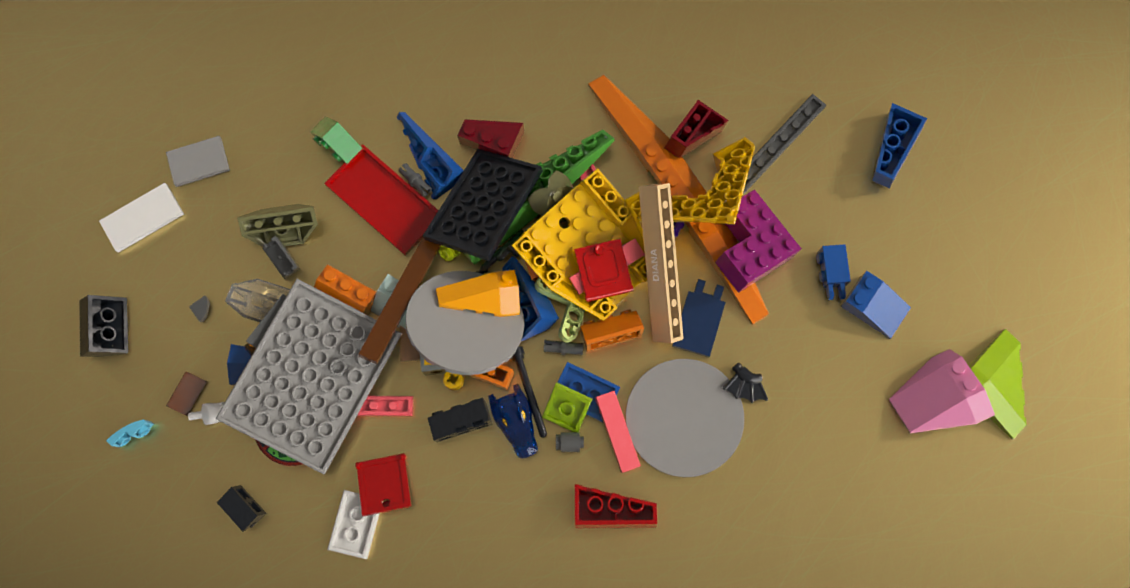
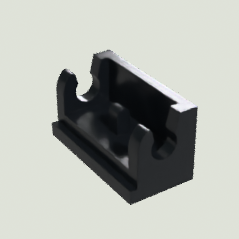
(241, 507)

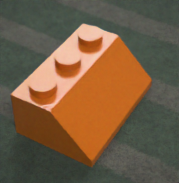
(345, 289)
(611, 330)

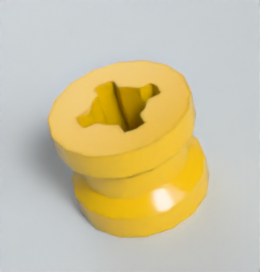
(455, 383)

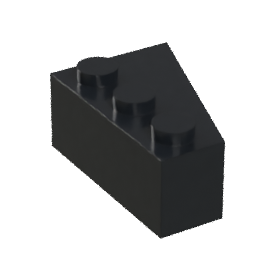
(459, 420)

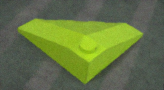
(1001, 376)

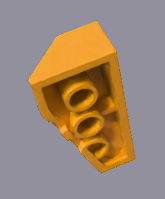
(487, 293)

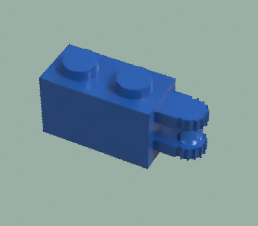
(834, 269)

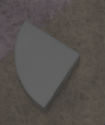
(201, 308)

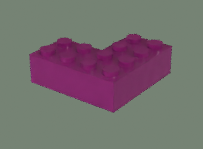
(761, 246)

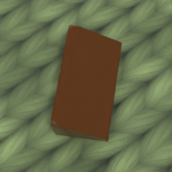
(186, 393)

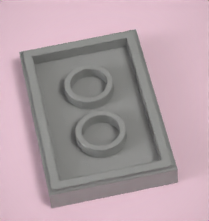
(197, 161)

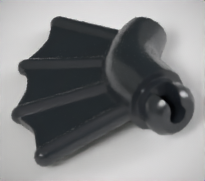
(746, 384)

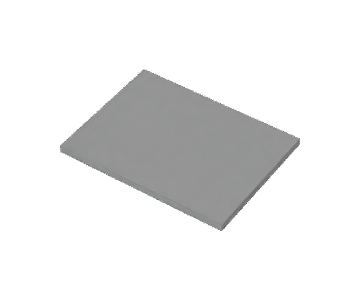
(306, 378)

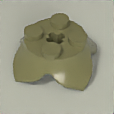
(546, 198)

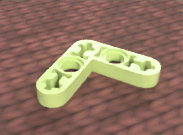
(566, 321)

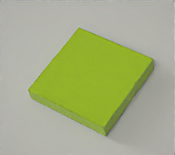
(567, 407)

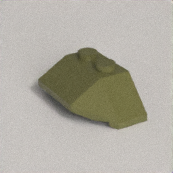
(289, 223)

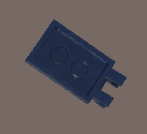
(701, 320)

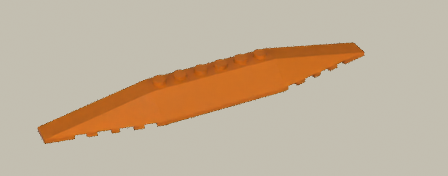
(648, 145)

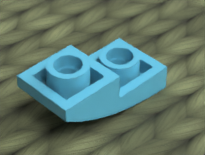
(136, 429)

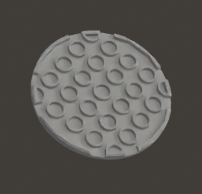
(456, 338)
(684, 418)

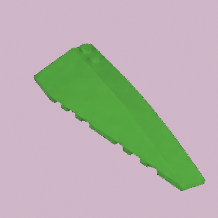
(570, 163)

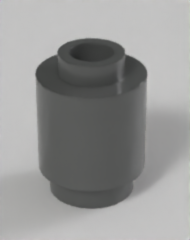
(569, 441)

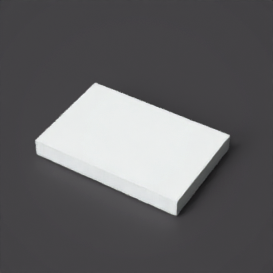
(351, 530)

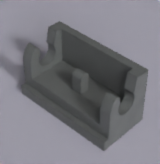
(280, 257)

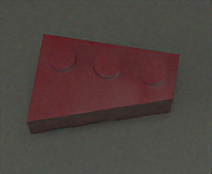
(695, 129)
(491, 136)

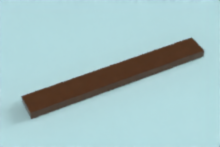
(398, 301)

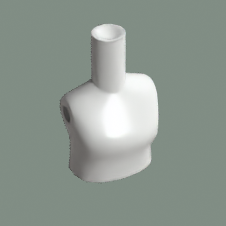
(208, 413)

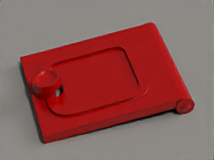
(603, 274)
(383, 480)

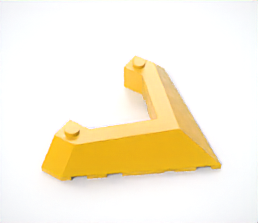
(727, 188)

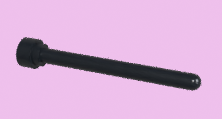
(518, 358)

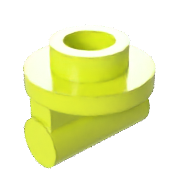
(447, 253)

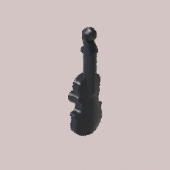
(501, 253)

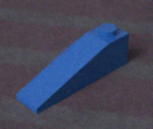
(536, 307)

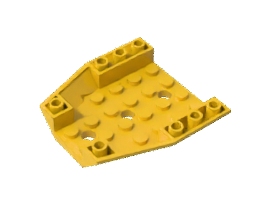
(594, 216)

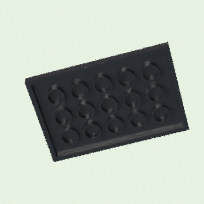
(483, 204)

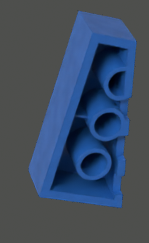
(898, 139)

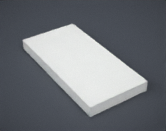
(141, 217)

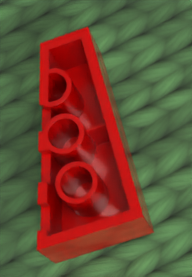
(612, 510)

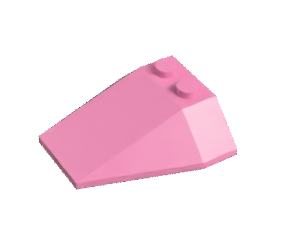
(942, 396)

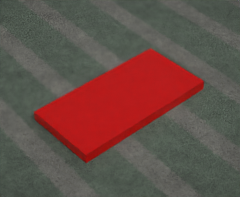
(383, 200)

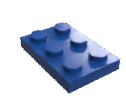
(588, 385)

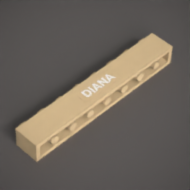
(661, 262)

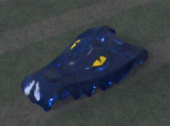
(514, 419)

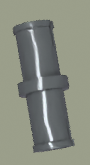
(415, 180)
(563, 347)

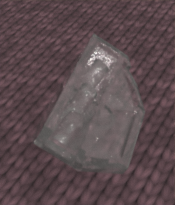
(254, 298)

